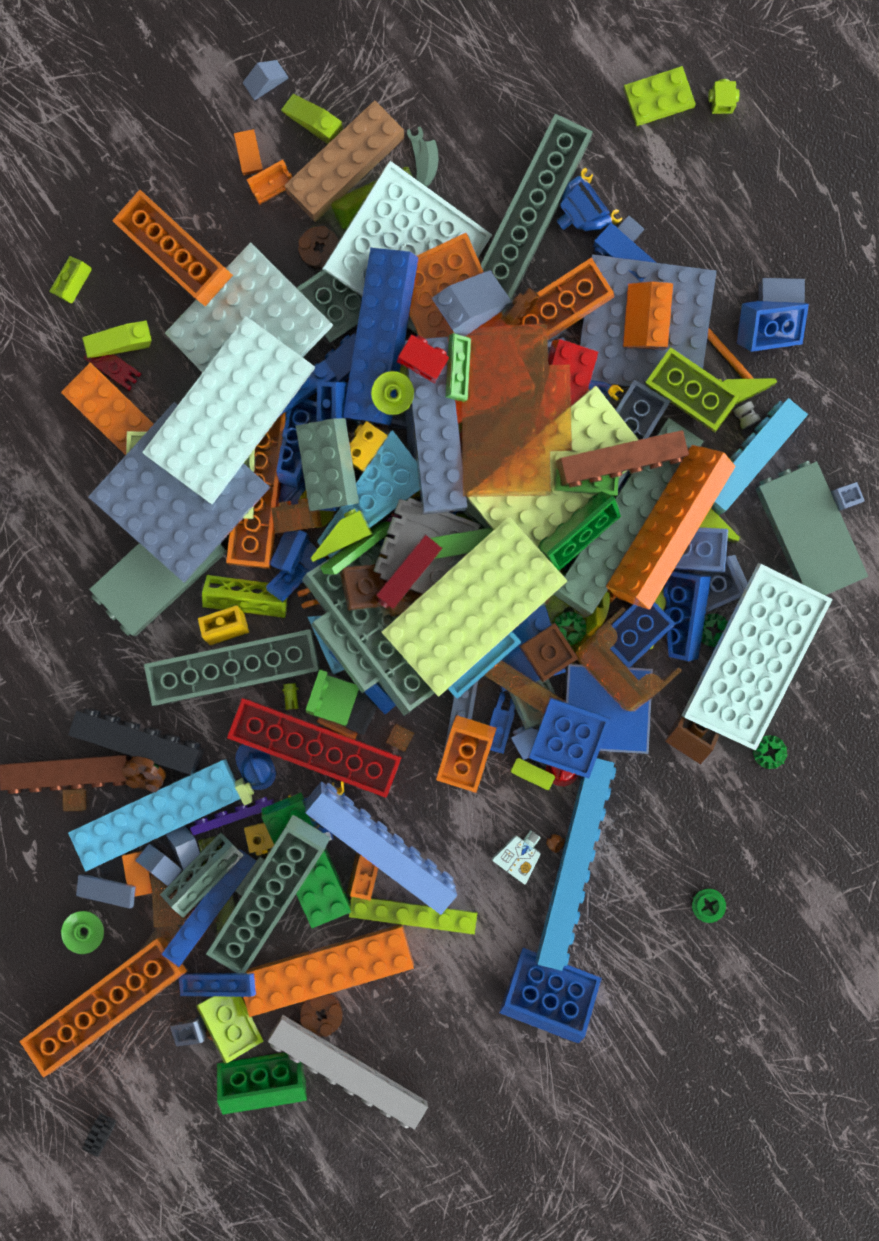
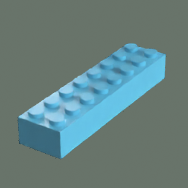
(155, 815)

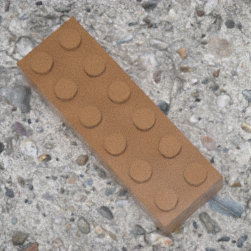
(345, 161)

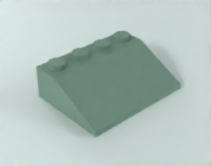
(334, 301)

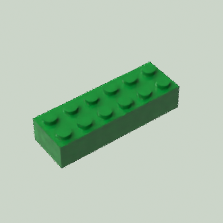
(322, 891)

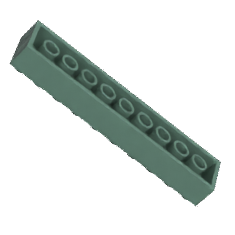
(535, 202)
(600, 559)

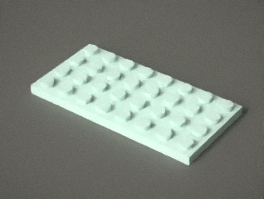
(228, 410)
(756, 656)

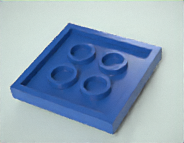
(569, 737)

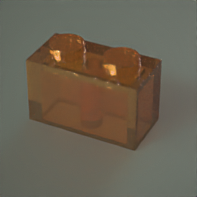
(295, 517)

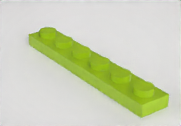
(413, 915)

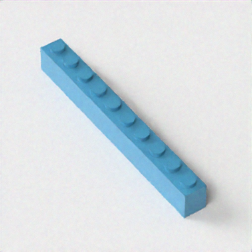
(574, 866)

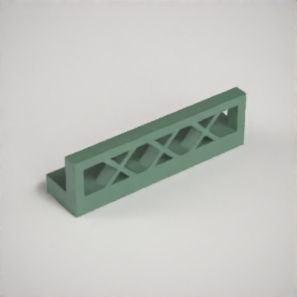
(203, 877)

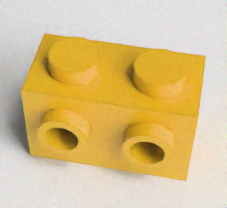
(366, 445)
(223, 625)
(258, 839)

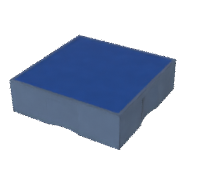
(627, 730)

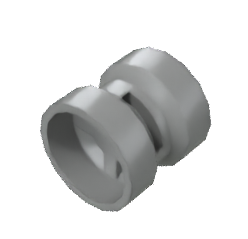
(750, 418)

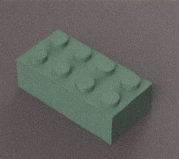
(327, 464)

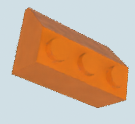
(648, 315)

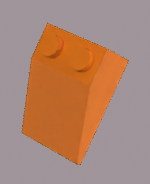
(466, 753)

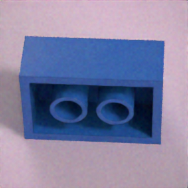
(638, 631)

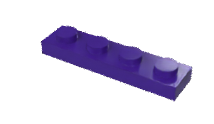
(224, 818)

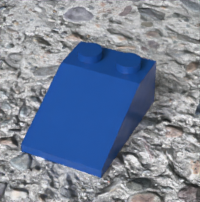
(771, 324)

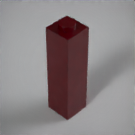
(408, 572)

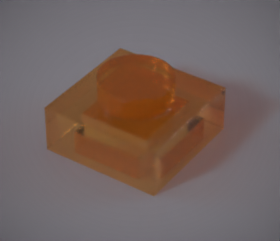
(400, 737)
(74, 800)

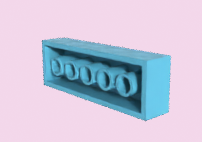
(758, 450)

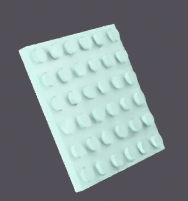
(398, 217)
(254, 292)

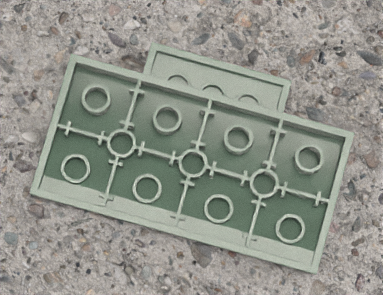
(358, 639)

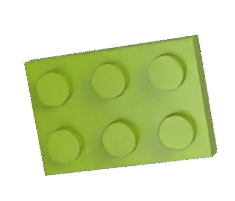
(659, 96)
(229, 1026)

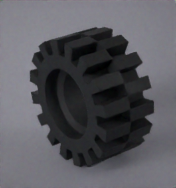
(99, 1135)

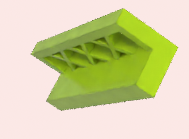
(247, 601)

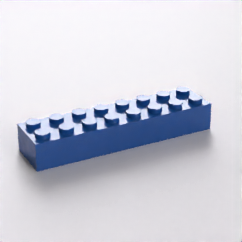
(380, 329)

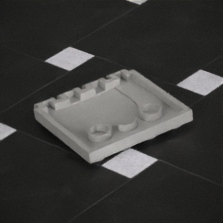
(409, 531)

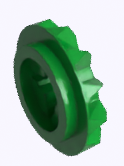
(709, 621)
(579, 625)
(779, 756)
(718, 907)

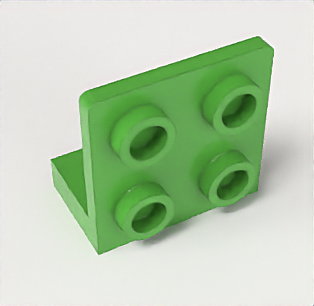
(332, 698)

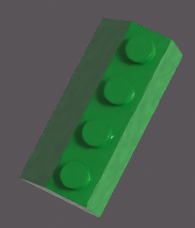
(580, 529)
(259, 1083)

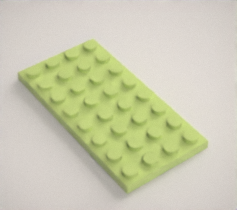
(593, 427)
(474, 606)

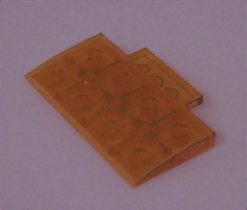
(513, 412)

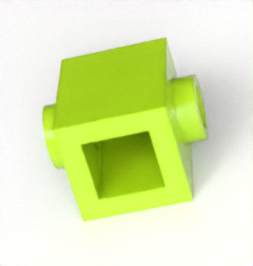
(723, 96)

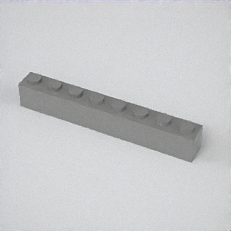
(348, 1072)

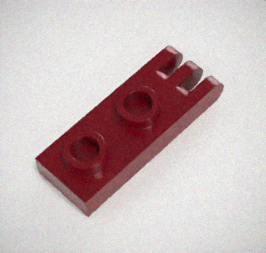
(115, 369)

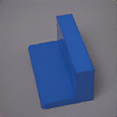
(290, 551)

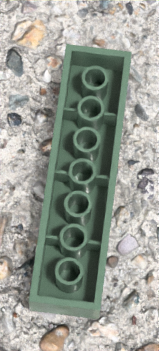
(232, 667)
(268, 895)

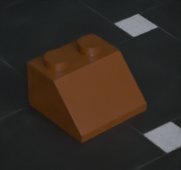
(692, 739)

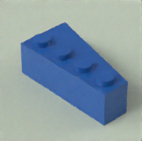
(289, 463)
(686, 605)

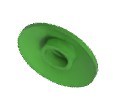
(72, 935)

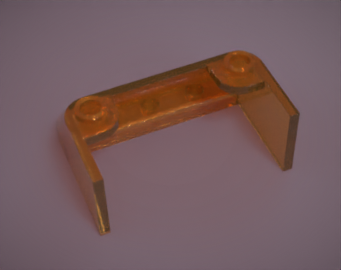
(613, 674)

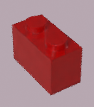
(423, 358)

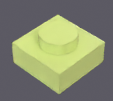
(244, 790)

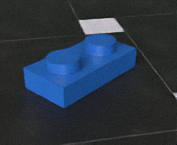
(286, 583)

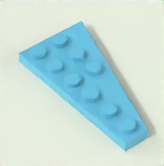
(385, 480)

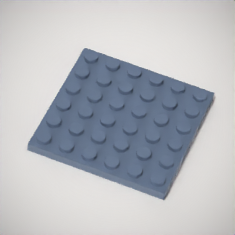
(688, 319)
(167, 514)

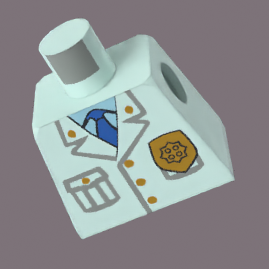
(519, 856)

